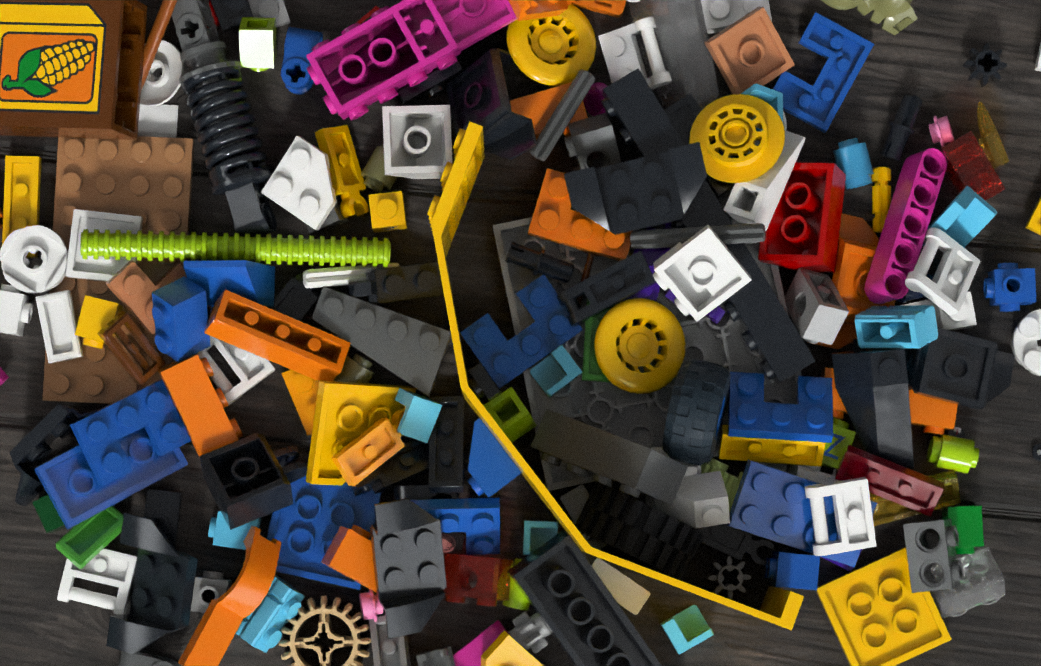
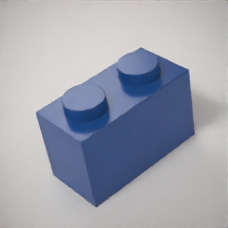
(180, 319)
(792, 570)

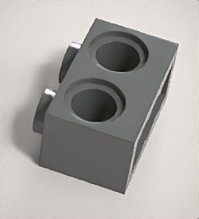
(922, 556)

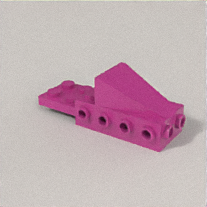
(399, 49)

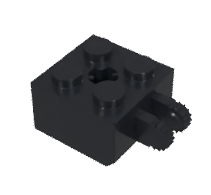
(251, 478)

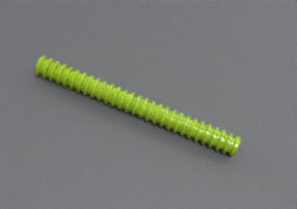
(235, 248)

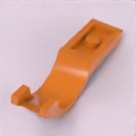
(243, 597)

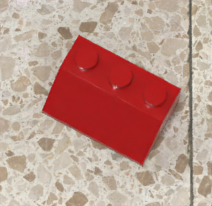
(807, 220)

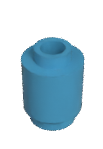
(854, 162)

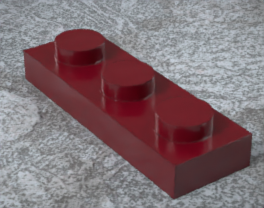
(891, 480)

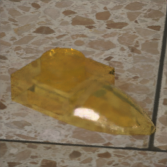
(990, 139)

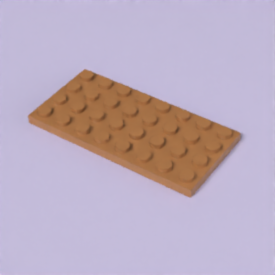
(127, 178)

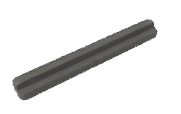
(670, 237)

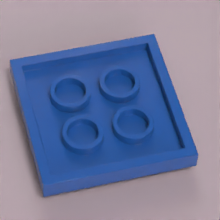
(311, 525)

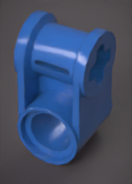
(297, 45)

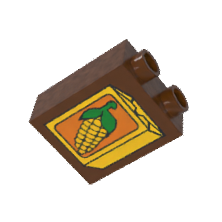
(71, 68)

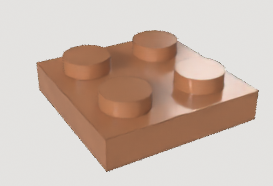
(749, 52)

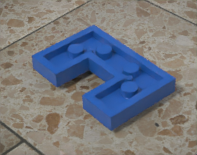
(844, 57)
(510, 358)
(147, 408)
(805, 421)
(474, 516)

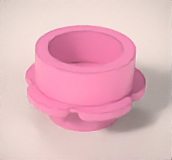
(941, 131)
(370, 605)

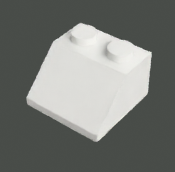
(416, 140)

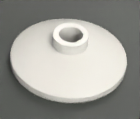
(167, 62)

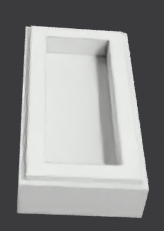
(59, 326)

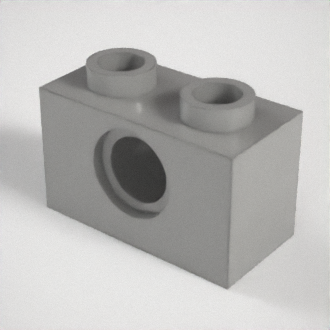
(815, 306)

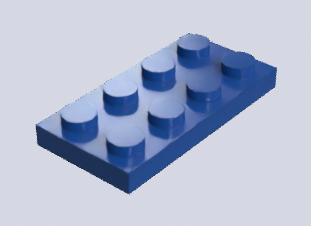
(77, 492)
(777, 509)

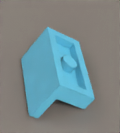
(964, 217)

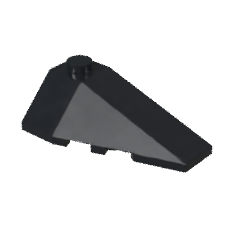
(877, 400)

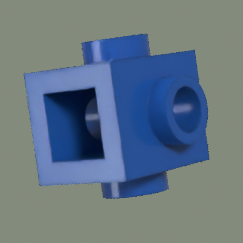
(1021, 283)

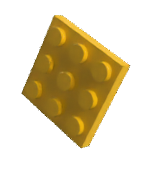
(879, 614)

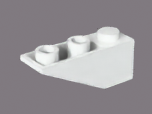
(757, 199)

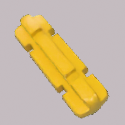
(880, 196)

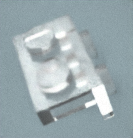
(980, 584)

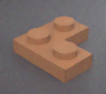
(136, 290)

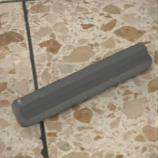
(562, 115)

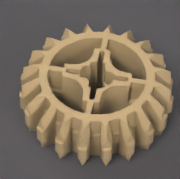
(324, 618)

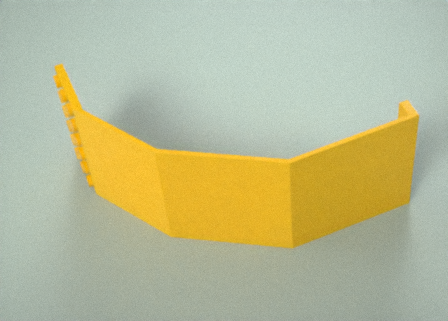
(444, 214)

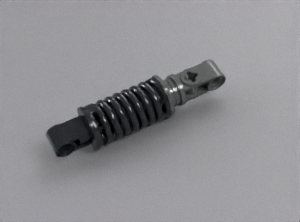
(222, 119)

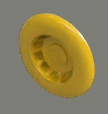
(548, 44)
(736, 136)
(639, 346)

